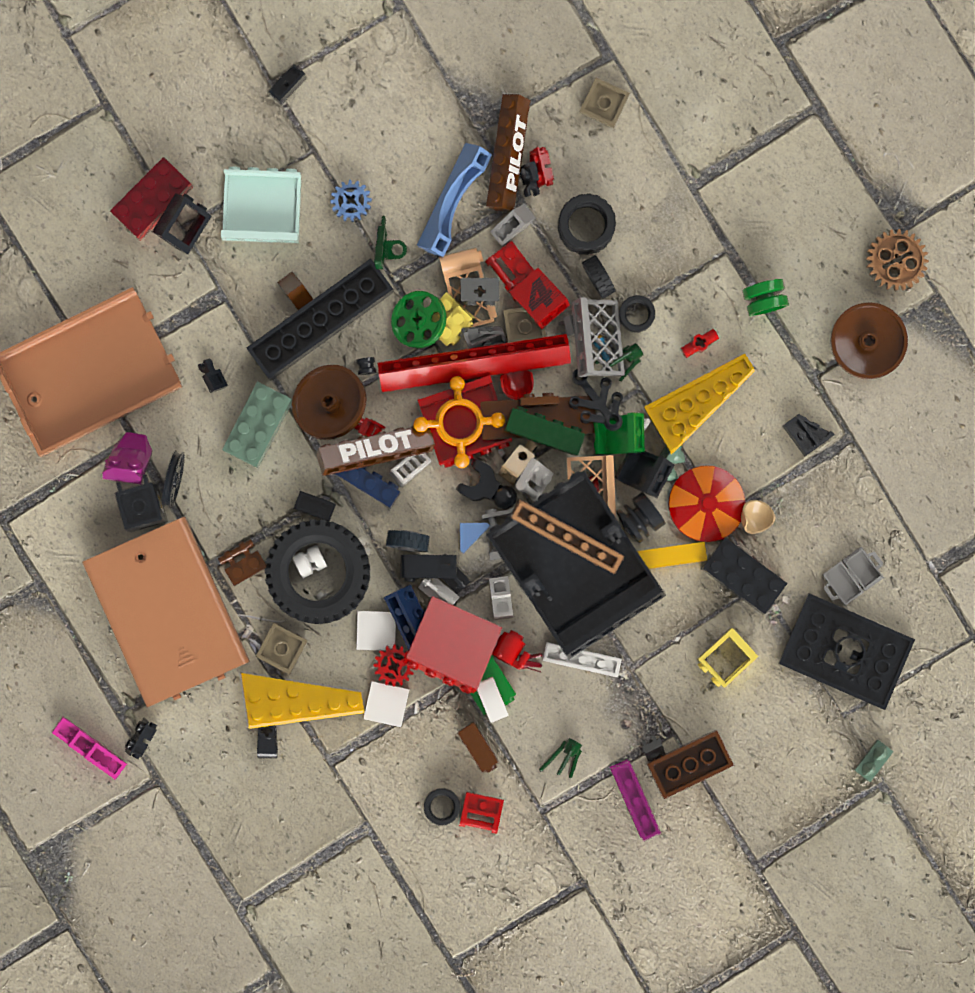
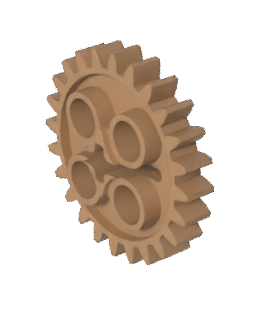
(905, 274)

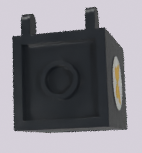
(140, 506)

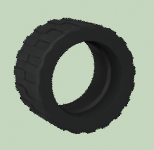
(590, 201)

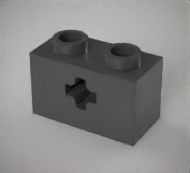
(491, 288)

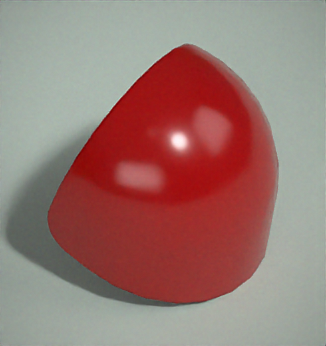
(517, 384)

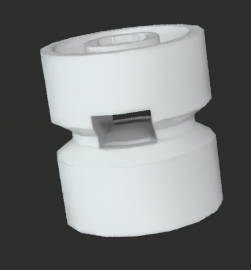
(309, 561)

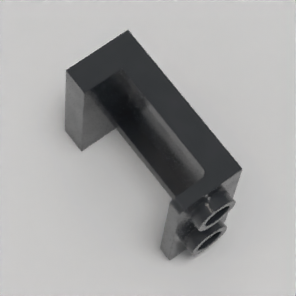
(645, 472)

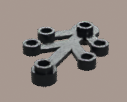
(598, 403)

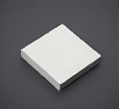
(375, 630)
(386, 704)

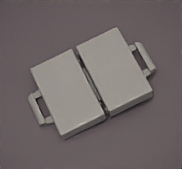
(859, 571)

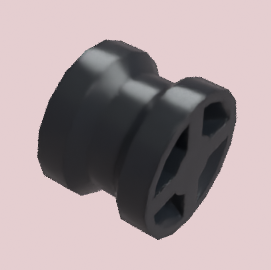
(366, 366)

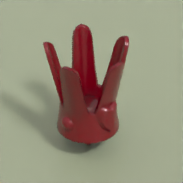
(531, 663)

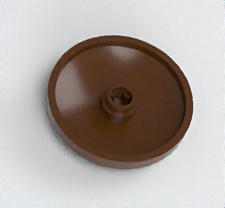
(869, 340)
(329, 402)

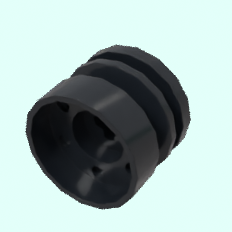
(640, 517)

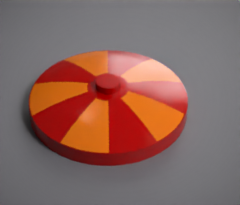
(706, 503)

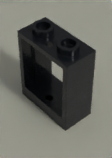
(171, 214)

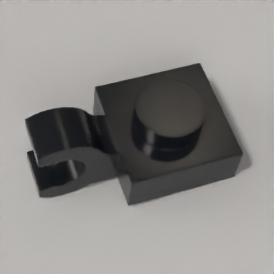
(529, 177)
(213, 378)

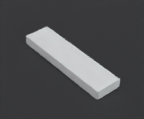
(584, 660)

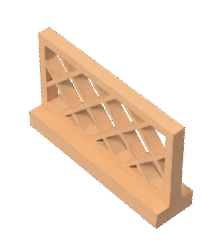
(607, 480)

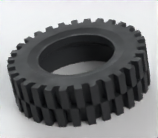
(345, 599)

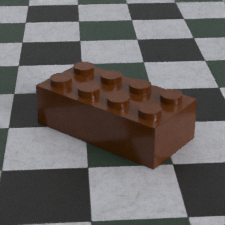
(689, 764)

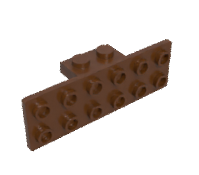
(548, 405)

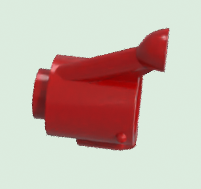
(509, 648)

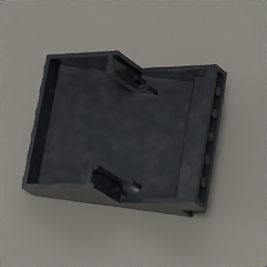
(568, 591)

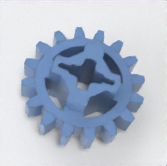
(356, 194)

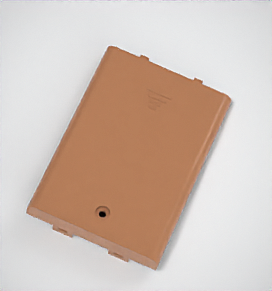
(87, 372)
(166, 612)

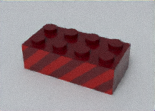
(149, 198)

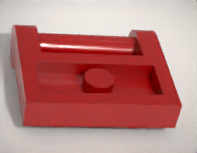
(514, 261)
(483, 806)

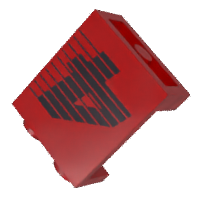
(539, 297)

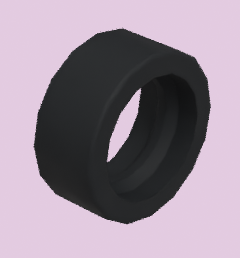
(637, 299)
(456, 806)

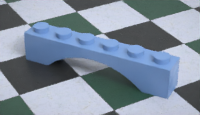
(468, 167)

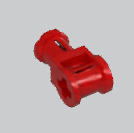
(367, 427)

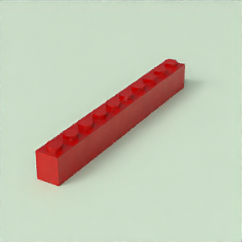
(474, 362)

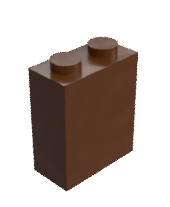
(478, 748)

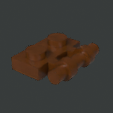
(244, 568)

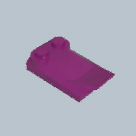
(128, 459)

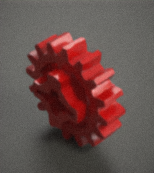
(385, 668)

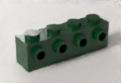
(544, 432)

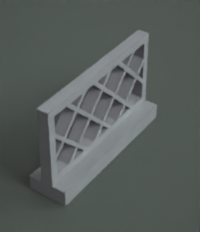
(583, 336)

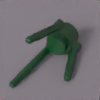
(631, 353)
(570, 748)

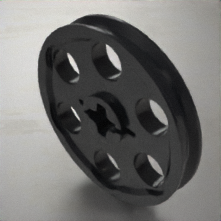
(173, 479)

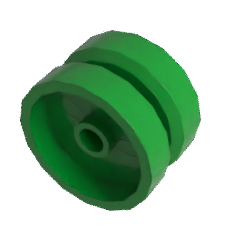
(766, 297)

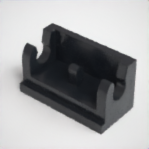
(287, 84)

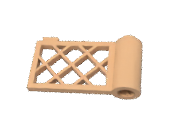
(465, 263)

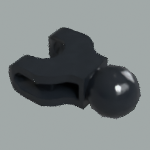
(488, 487)

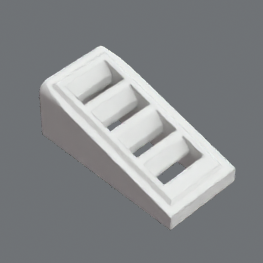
(399, 467)

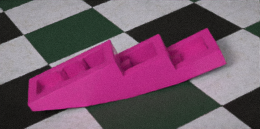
(89, 747)

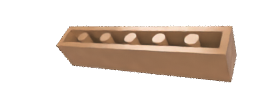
(566, 536)

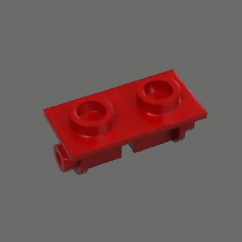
(541, 157)

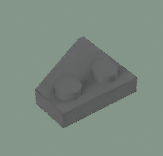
(483, 336)

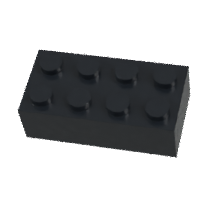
(744, 576)

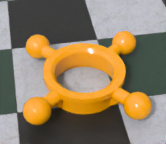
(422, 424)

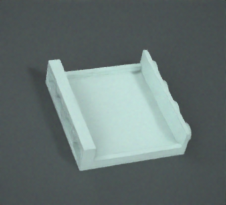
(261, 205)

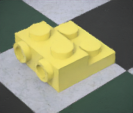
(457, 319)

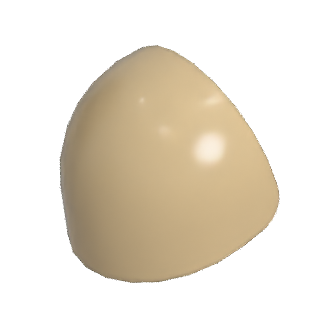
(757, 516)

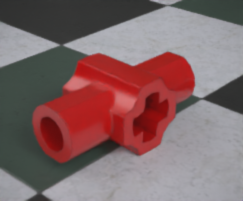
(708, 338)

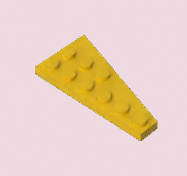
(688, 407)
(284, 701)

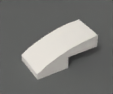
(501, 597)
(492, 700)

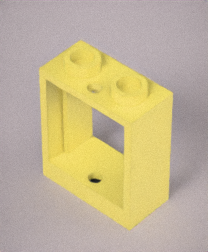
(741, 644)

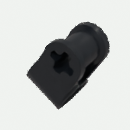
(267, 745)

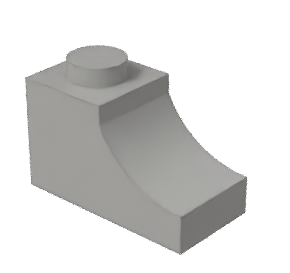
(513, 224)

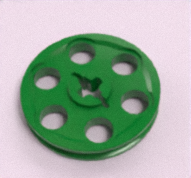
(412, 314)

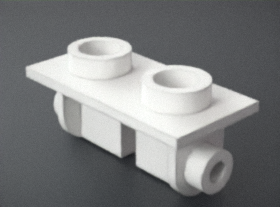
(437, 589)

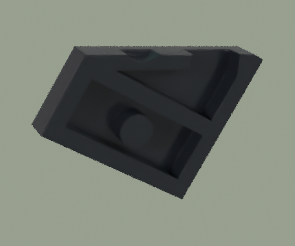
(806, 434)

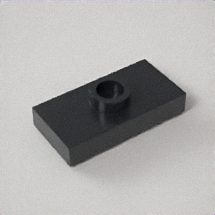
(314, 506)

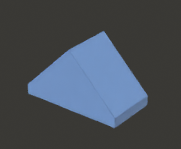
(470, 533)

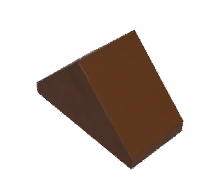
(295, 290)

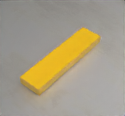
(674, 555)

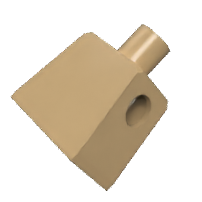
(514, 466)

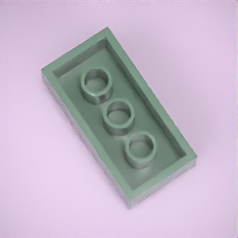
(257, 425)

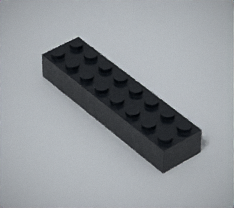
(320, 319)

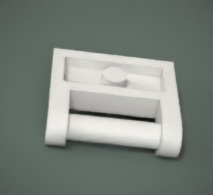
(538, 475)

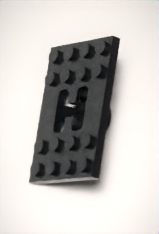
(879, 664)

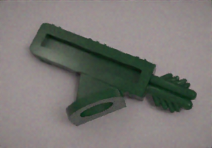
(383, 247)

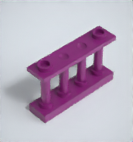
(635, 800)

